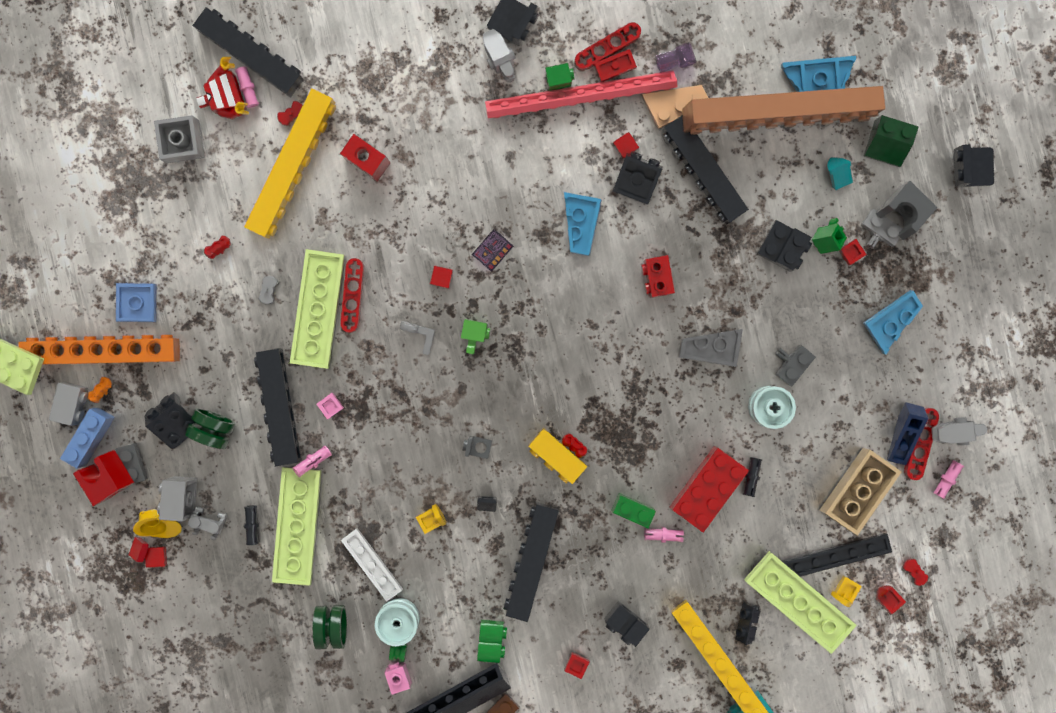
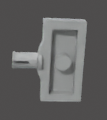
(881, 229)

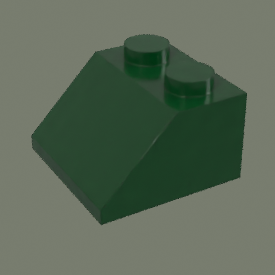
(890, 140)

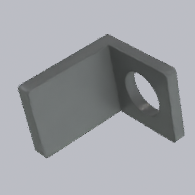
(469, 447)

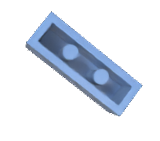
(87, 437)

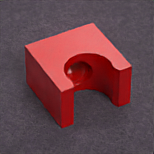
(373, 166)
(105, 482)

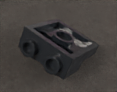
(638, 177)
(785, 246)

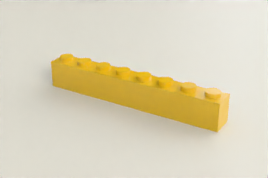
(290, 164)
(717, 659)

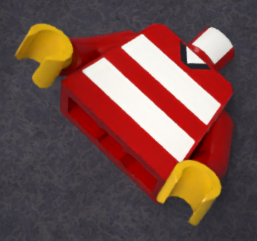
(223, 92)

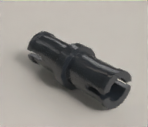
(752, 477)
(251, 524)

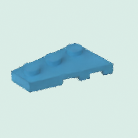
(582, 221)
(890, 321)

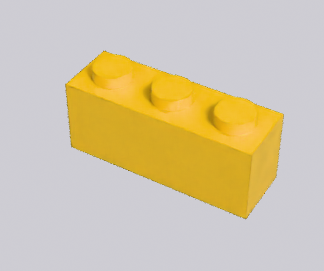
(557, 456)

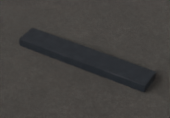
(840, 555)

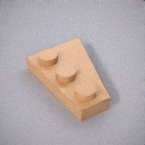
(668, 104)

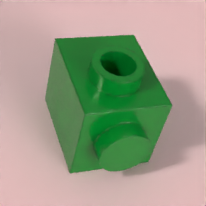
(559, 76)

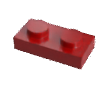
(615, 65)

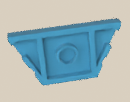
(819, 73)

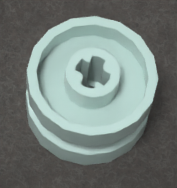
(782, 411)
(392, 632)

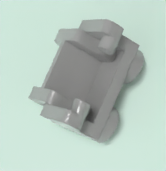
(206, 524)

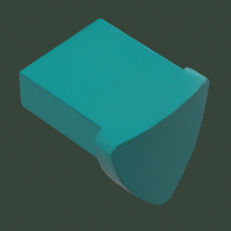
(839, 172)

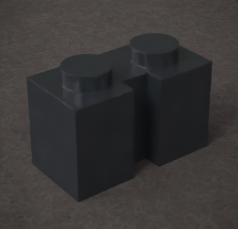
(626, 623)

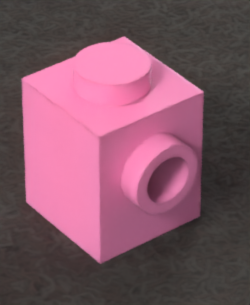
(398, 677)

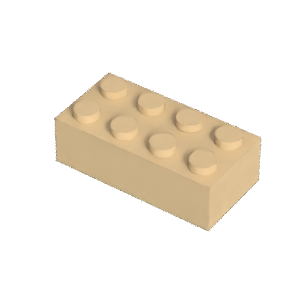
(860, 491)

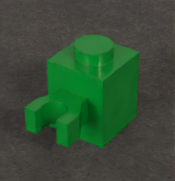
(829, 237)

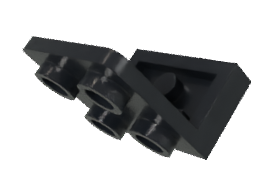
(513, 20)
(973, 166)
(169, 421)

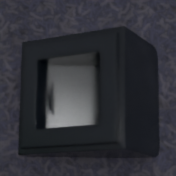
(487, 503)

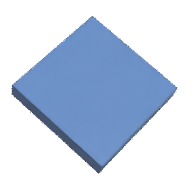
(136, 302)

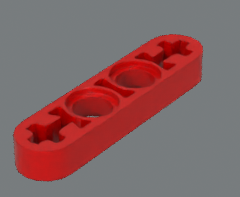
(607, 46)
(349, 295)
(926, 447)

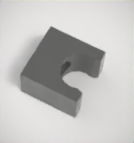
(912, 206)

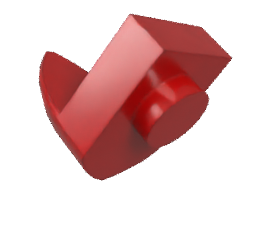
(889, 599)

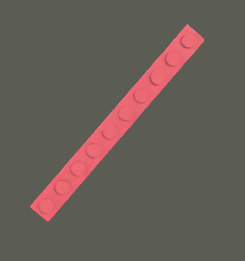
(581, 94)

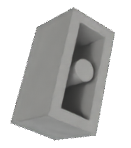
(68, 404)

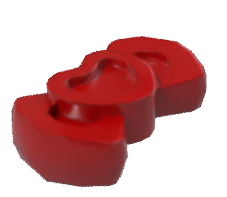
(289, 114)
(217, 247)
(574, 445)
(915, 571)

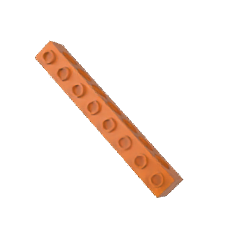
(169, 349)

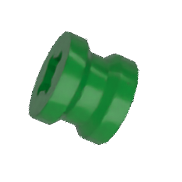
(398, 652)

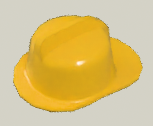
(151, 525)

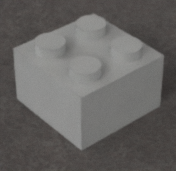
(179, 139)
(177, 498)

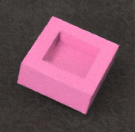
(330, 406)

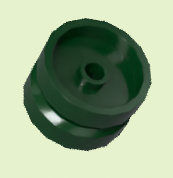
(210, 428)
(329, 627)

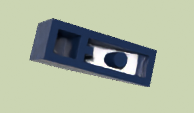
(907, 432)

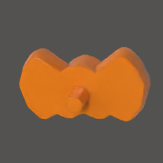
(100, 390)

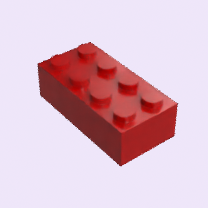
(709, 489)

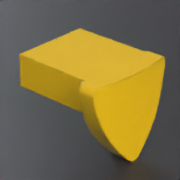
(431, 519)
(846, 591)

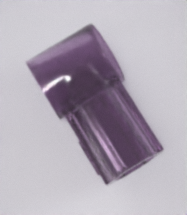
(680, 57)

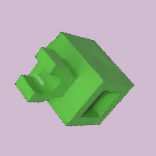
(474, 332)

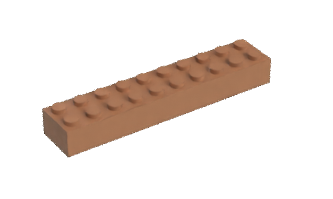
(783, 109)

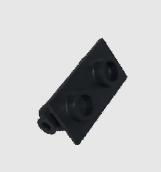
(745, 631)

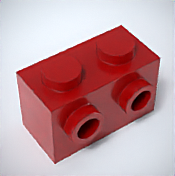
(658, 276)

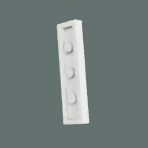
(372, 564)

